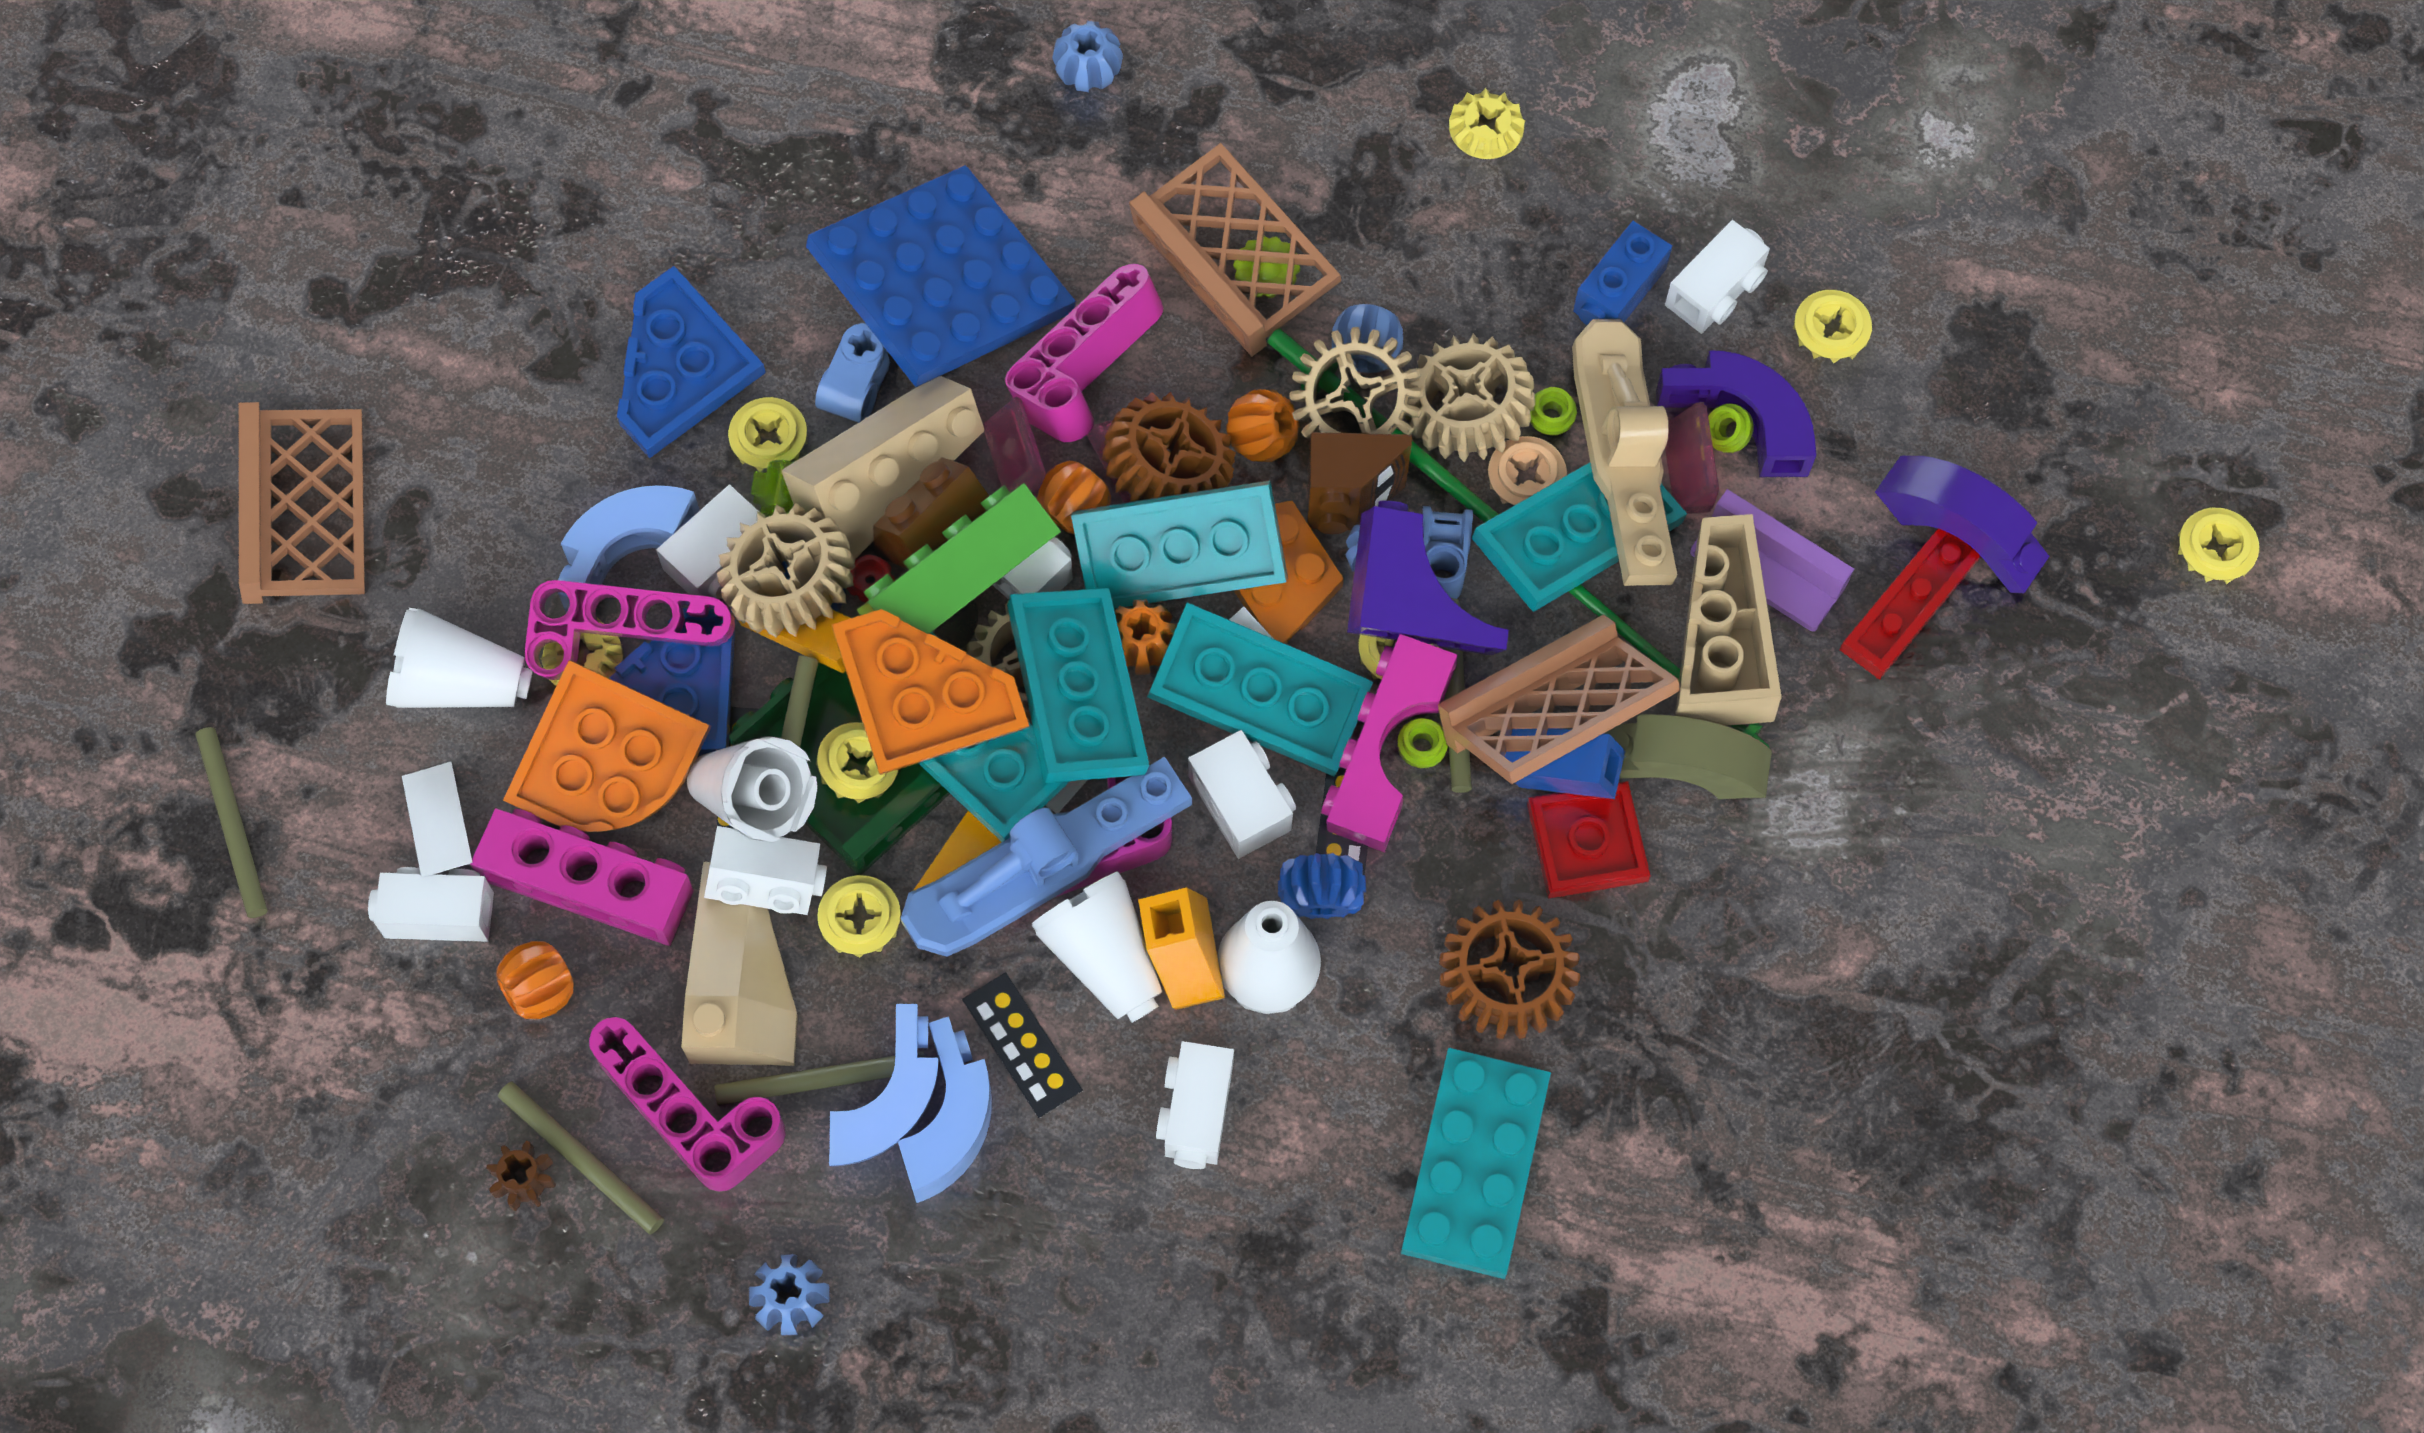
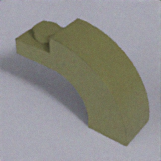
(1694, 752)

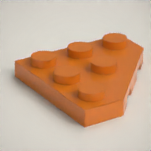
(921, 692)

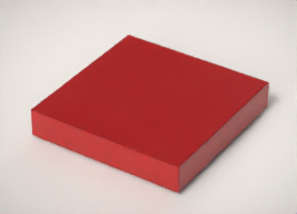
(1588, 842)

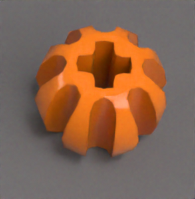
(1262, 425)
(1071, 488)
(1157, 632)
(534, 980)

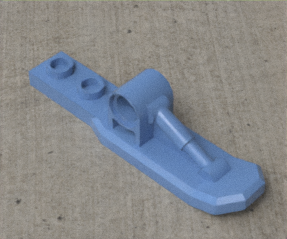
(1038, 861)

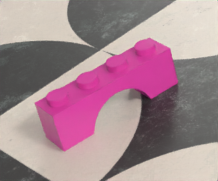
(1411, 685)

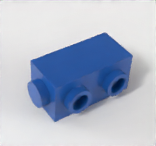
(1623, 276)
(1585, 771)

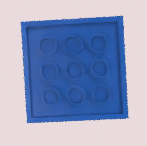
(940, 275)

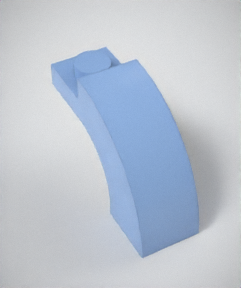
(620, 526)
(895, 1112)
(957, 1133)

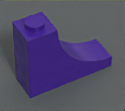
(1400, 593)

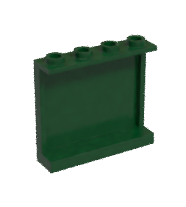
(851, 830)

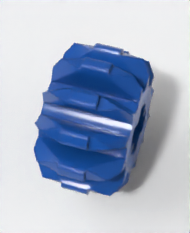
(1322, 885)

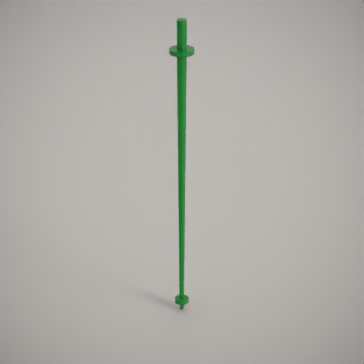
(1330, 382)

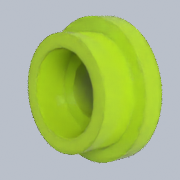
(1555, 399)
(1721, 418)
(1422, 729)

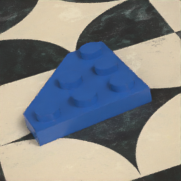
(678, 363)
(687, 678)

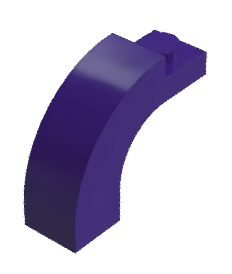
(1779, 415)
(1969, 507)

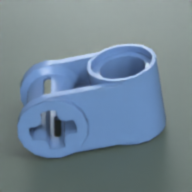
(852, 380)
(1448, 545)

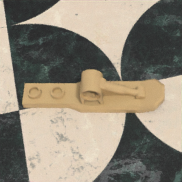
(1625, 447)

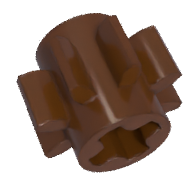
(534, 1168)

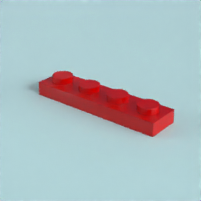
(1909, 602)

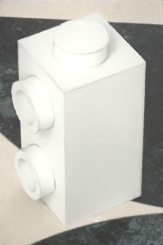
(1718, 276)
(764, 873)
(432, 906)
(1198, 1104)

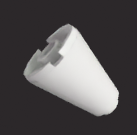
(452, 667)
(756, 787)
(1104, 946)
(1269, 959)

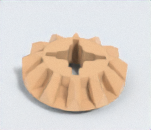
(1522, 455)

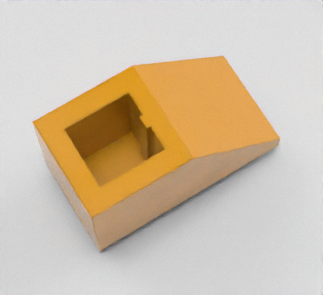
(1182, 946)

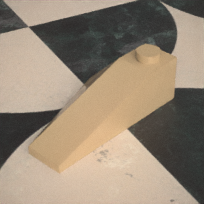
(737, 988)

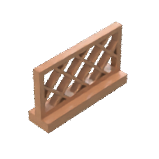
(1197, 265)
(257, 511)
(1547, 681)

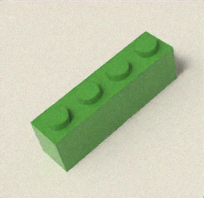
(967, 563)

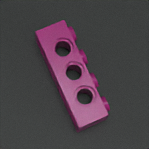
(650, 914)

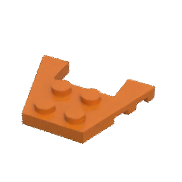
(1310, 581)

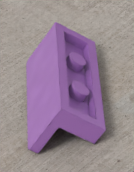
(1795, 572)

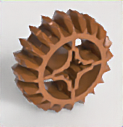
(1139, 453)
(1488, 974)

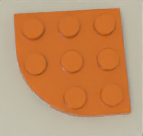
(604, 755)

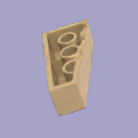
(883, 457)
(1728, 639)

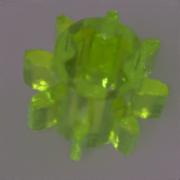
(771, 488)

